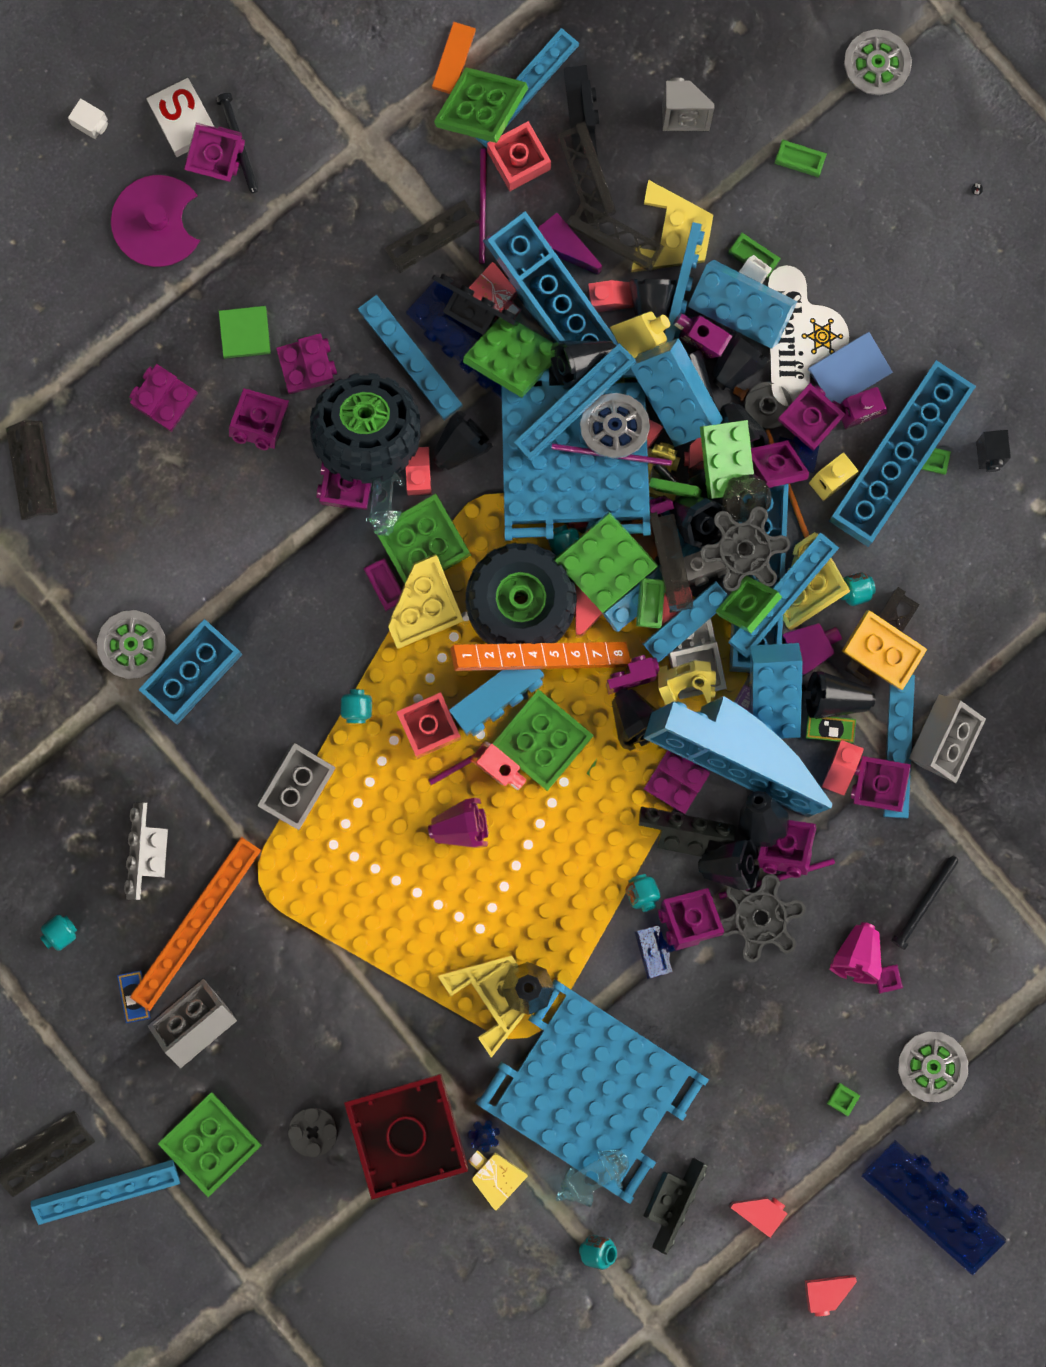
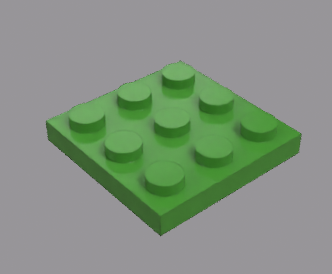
(481, 105)
(511, 356)
(423, 533)
(606, 562)
(543, 740)
(210, 1144)

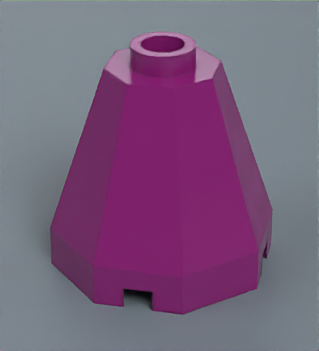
(461, 825)

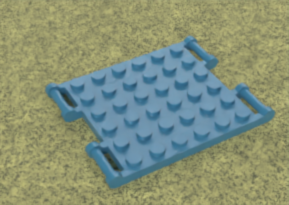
(563, 483)
(591, 1088)

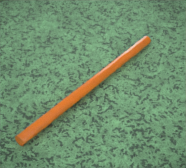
(792, 499)

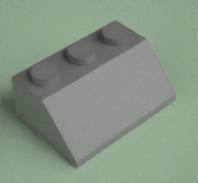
(685, 107)
(947, 738)
(295, 786)
(191, 1023)

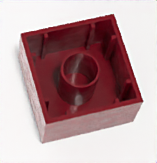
(406, 1136)

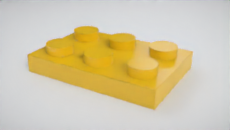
(884, 650)

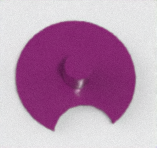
(149, 221)

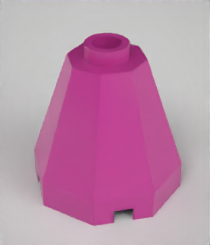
(859, 955)

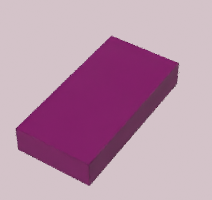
(384, 583)

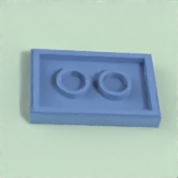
(850, 369)

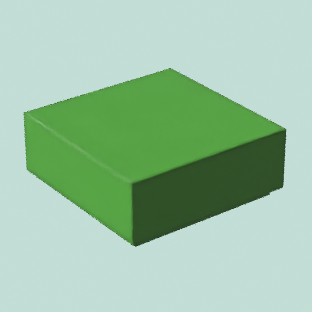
(843, 1099)

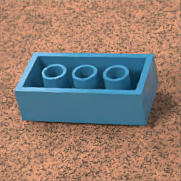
(742, 303)
(675, 391)
(190, 671)
(777, 687)
(493, 696)

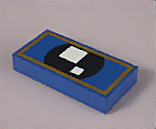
(132, 1010)

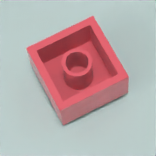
(519, 156)
(429, 725)

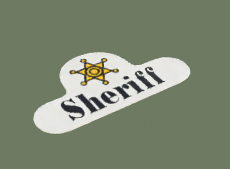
(807, 339)

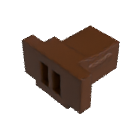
(741, 393)

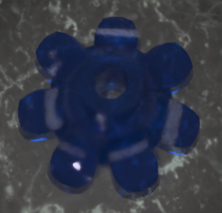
(478, 1134)

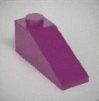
(568, 245)

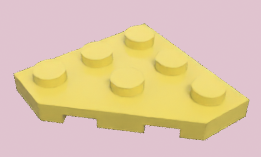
(820, 593)
(424, 604)

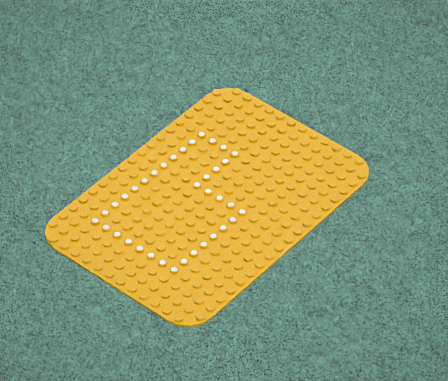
(552, 857)

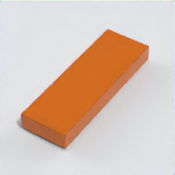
(453, 57)

